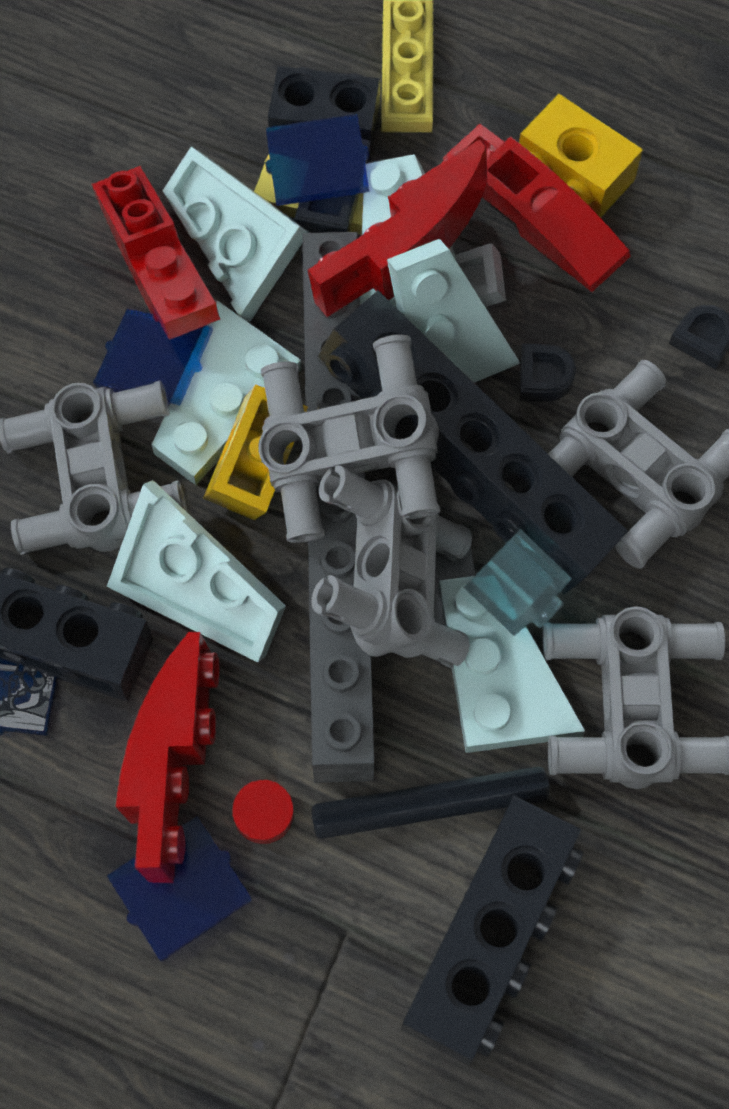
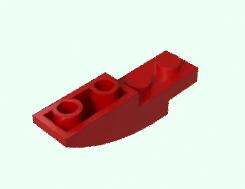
(547, 210)
(421, 212)
(155, 253)
(167, 734)

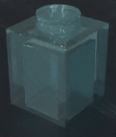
(519, 584)

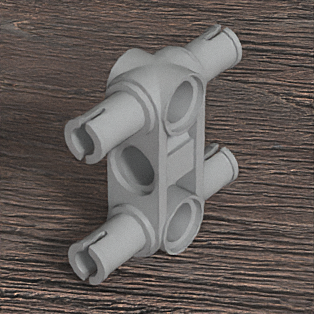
(349, 435)
(643, 462)
(87, 464)
(392, 573)
(636, 698)

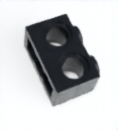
(317, 95)

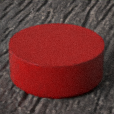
(263, 811)

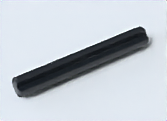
(429, 802)

